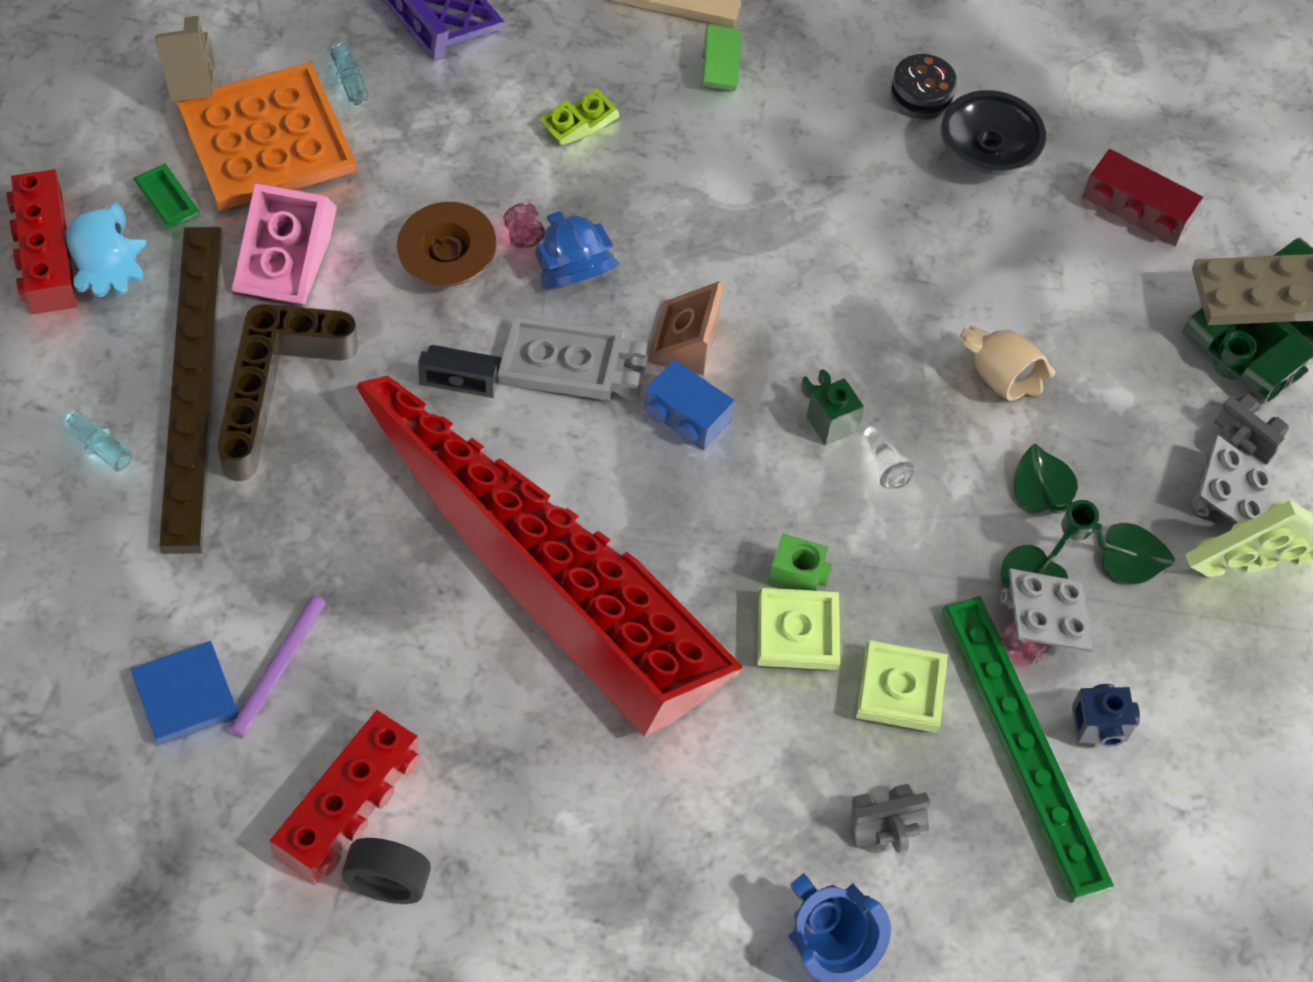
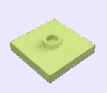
(798, 629)
(902, 686)

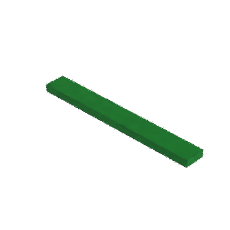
(1027, 750)

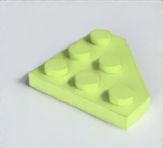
(1256, 544)

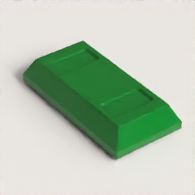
(166, 196)

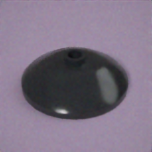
(993, 132)

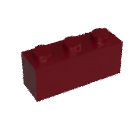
(1142, 197)

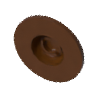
(446, 244)

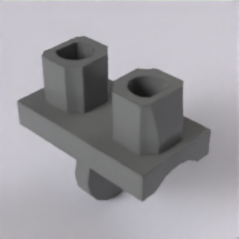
(1249, 432)
(892, 820)

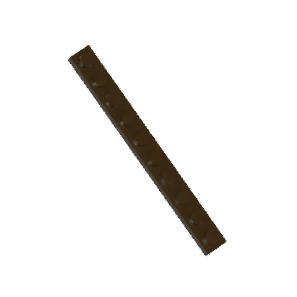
(191, 392)

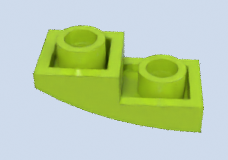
(576, 121)

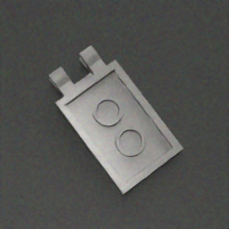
(571, 359)

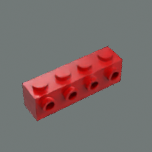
(41, 236)
(346, 797)

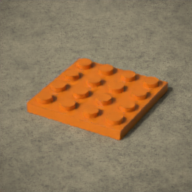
(266, 133)

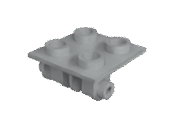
(1232, 484)
(1048, 609)

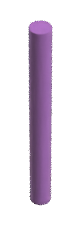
(276, 667)

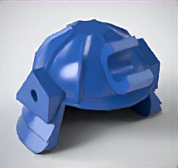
(573, 251)
(838, 931)

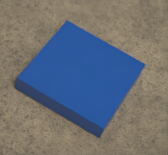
(184, 692)

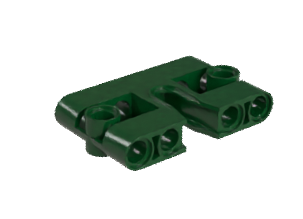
(1258, 354)

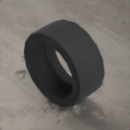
(386, 870)

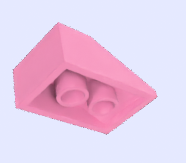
(283, 243)

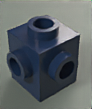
(1105, 715)

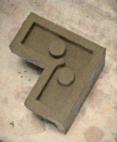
(187, 61)

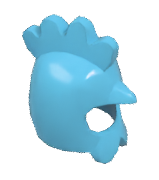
(101, 253)

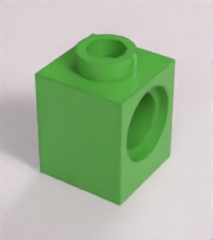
(794, 552)

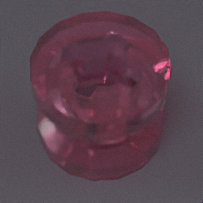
(524, 225)

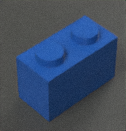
(688, 405)

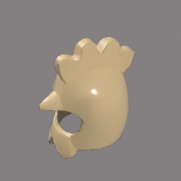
(1002, 357)

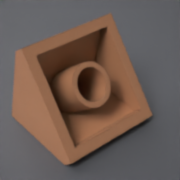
(687, 328)

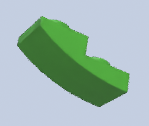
(721, 57)

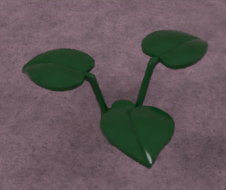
(1047, 482)

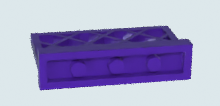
(428, 26)

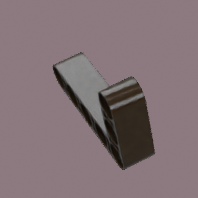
(265, 336)

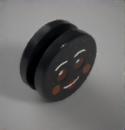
(923, 86)

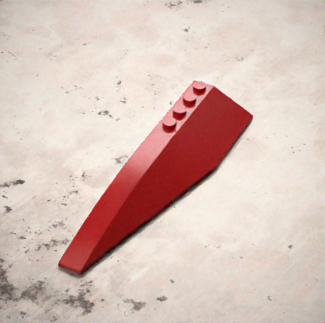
(582, 592)

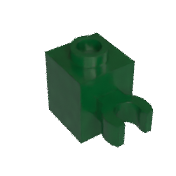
(832, 407)

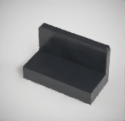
(459, 370)

